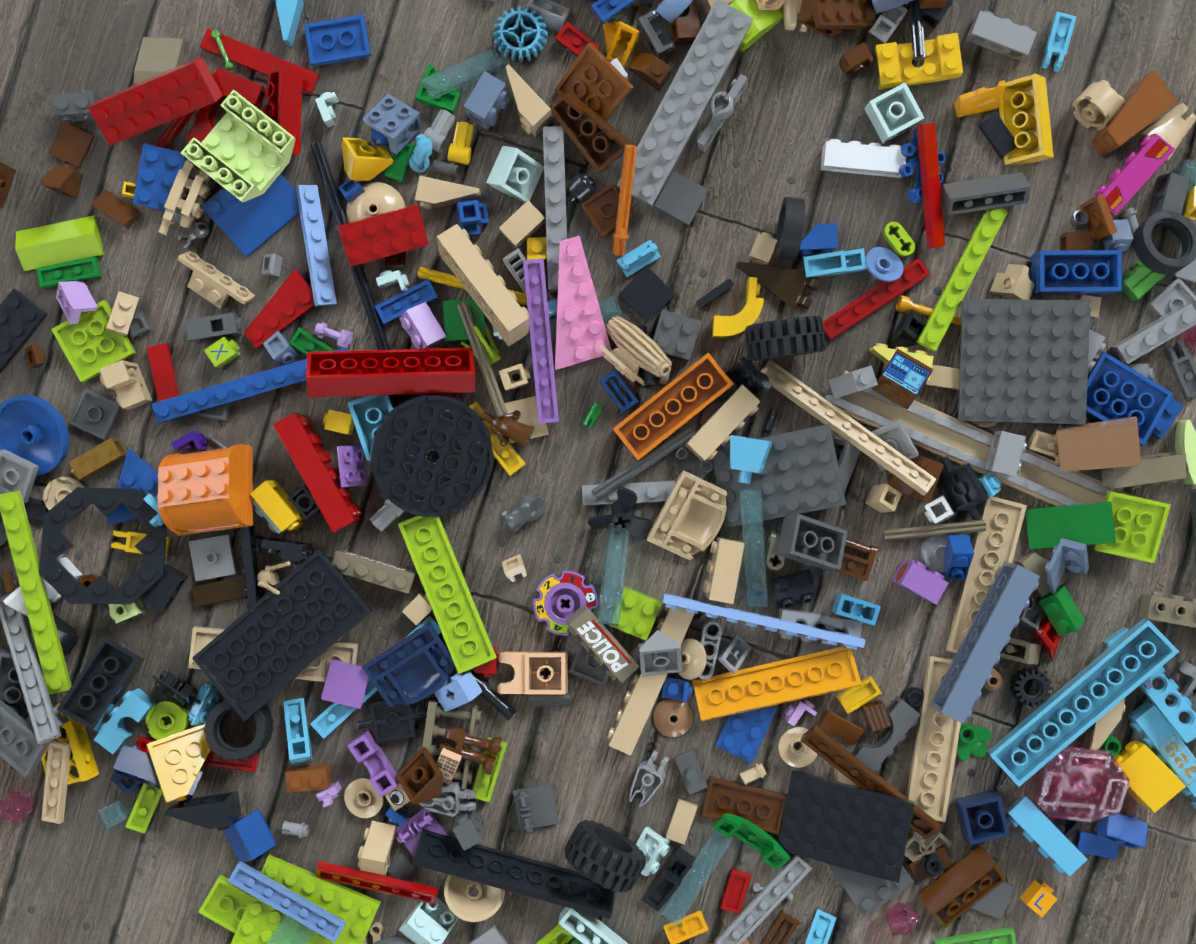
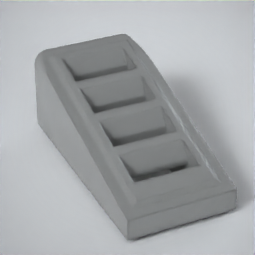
(506, 260)

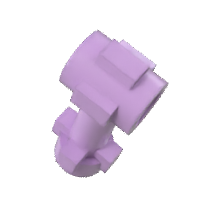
(344, 337)

